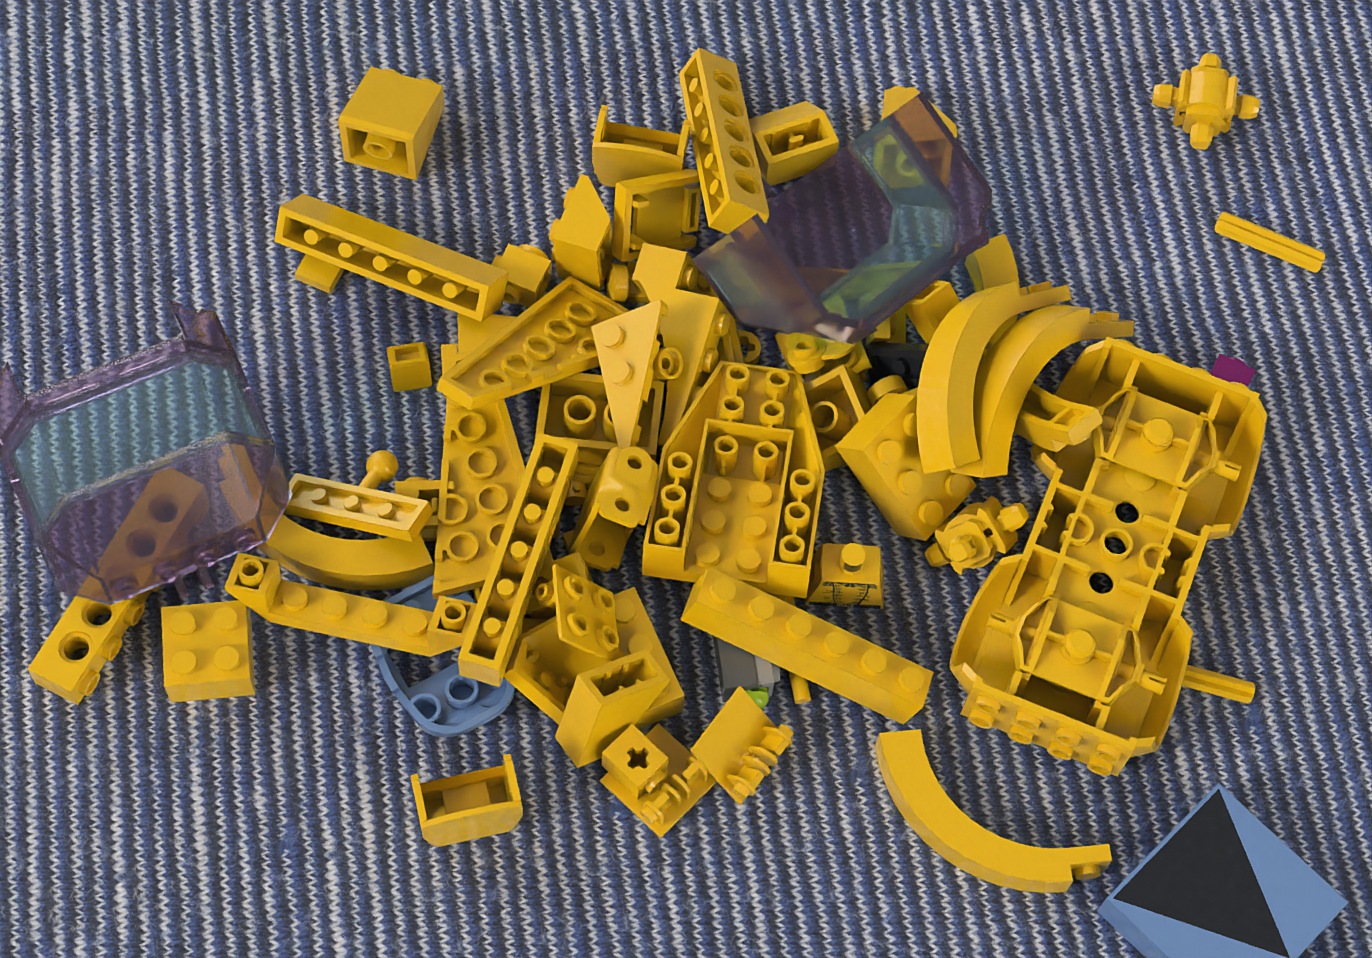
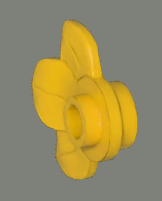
(809, 352)

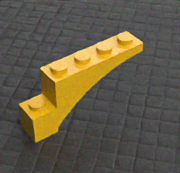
(691, 325)

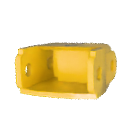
(635, 152)
(614, 506)
(468, 804)

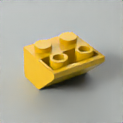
(792, 141)
(582, 236)

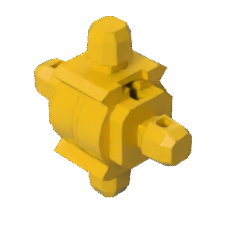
(1205, 101)
(976, 535)

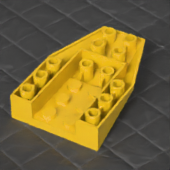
(739, 484)

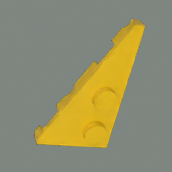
(626, 358)

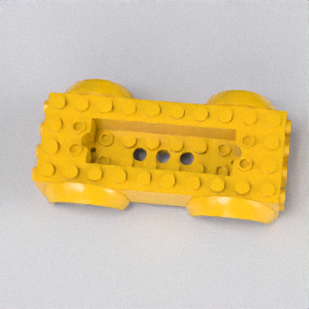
(1091, 668)

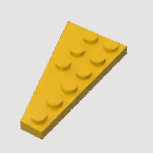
(535, 348)
(476, 492)

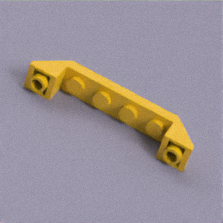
(348, 616)

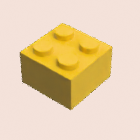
(207, 651)

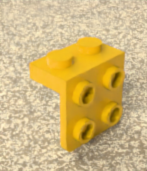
(548, 667)

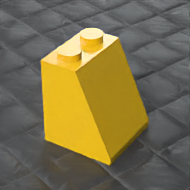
(391, 122)

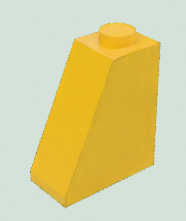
(607, 703)

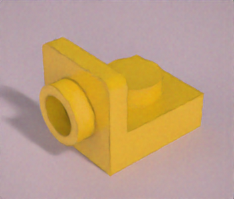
(890, 330)

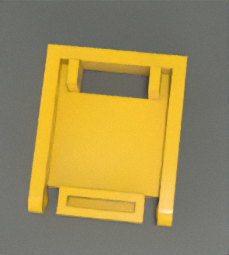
(662, 209)

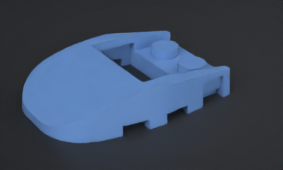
(445, 701)

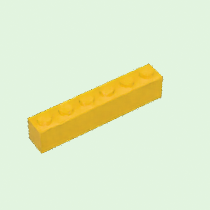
(391, 257)
(807, 645)

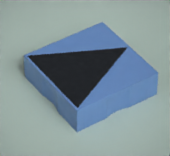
(1222, 890)

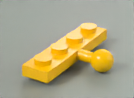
(361, 505)

